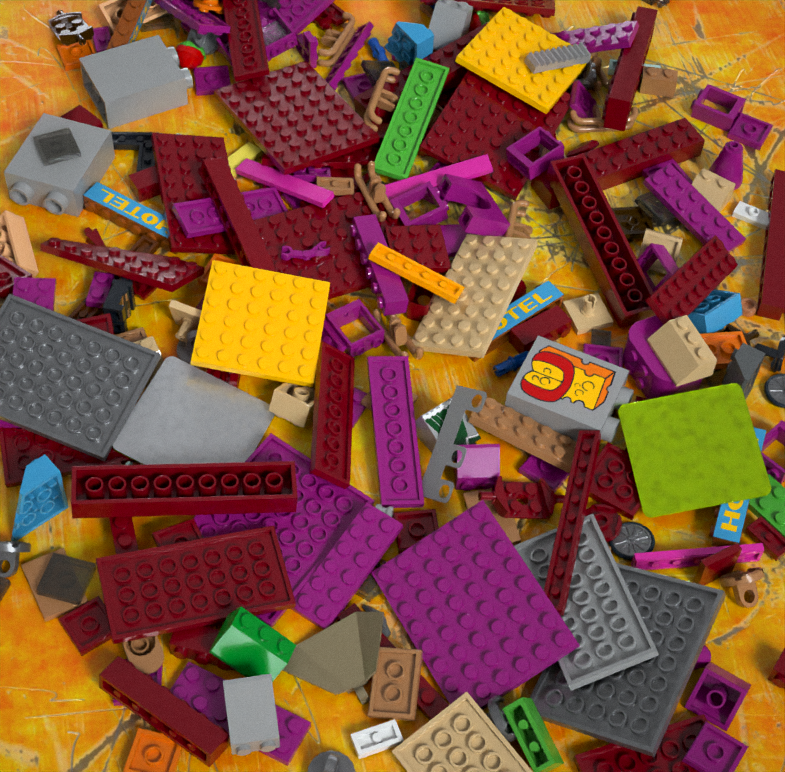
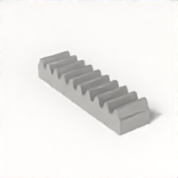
(557, 58)

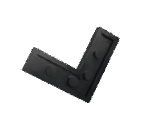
(136, 141)

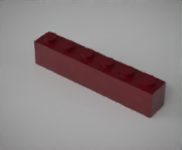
(164, 710)

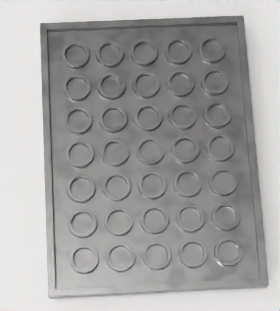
(68, 377)
(638, 702)

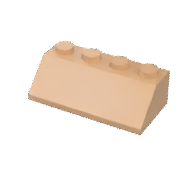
(111, 11)
(16, 242)

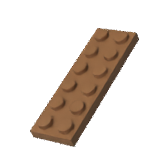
(525, 433)

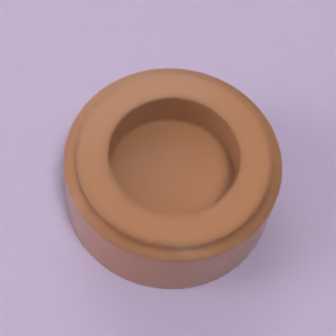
(749, 307)

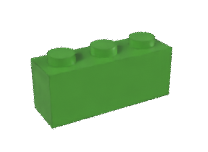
(533, 735)

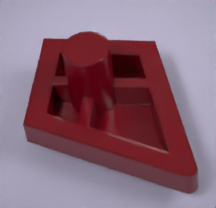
(582, 148)
(142, 290)

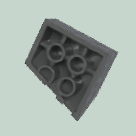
(744, 367)

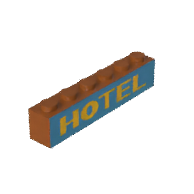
(129, 23)
(127, 213)
(526, 307)
(732, 515)

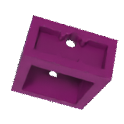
(712, 116)
(530, 169)
(416, 194)
(650, 255)
(349, 313)
(773, 468)

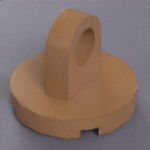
(743, 582)

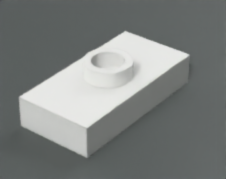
(751, 215)
(376, 739)

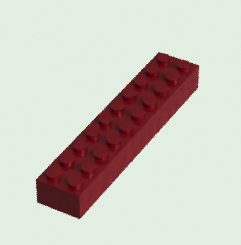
(445, 56)
(629, 71)
(628, 157)
(601, 239)
(183, 489)

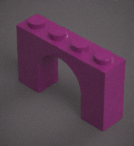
(481, 212)

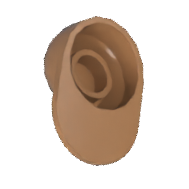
(144, 654)

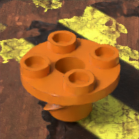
(206, 5)

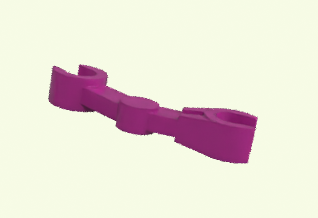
(288, 252)

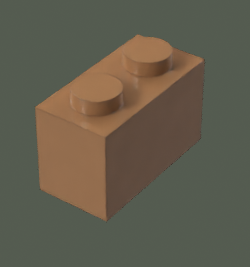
(658, 81)

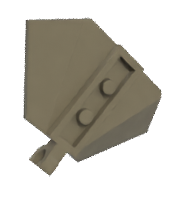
(340, 655)

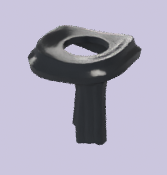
(778, 355)

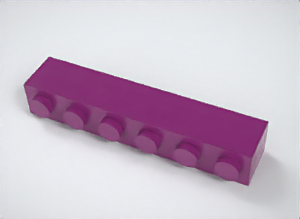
(384, 283)

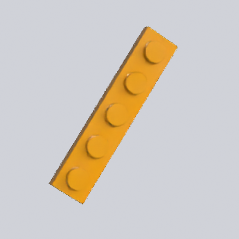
(416, 273)

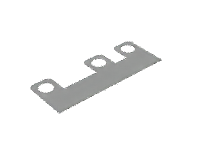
(444, 445)

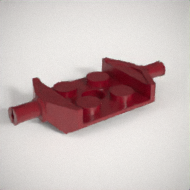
(538, 499)

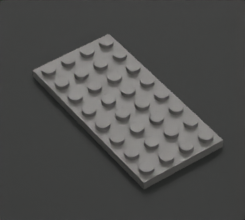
(597, 607)

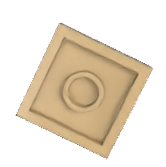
(671, 243)
(587, 313)
(186, 317)

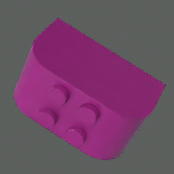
(646, 367)

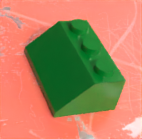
(251, 645)

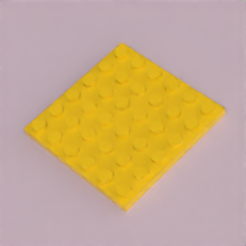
(499, 57)
(261, 324)

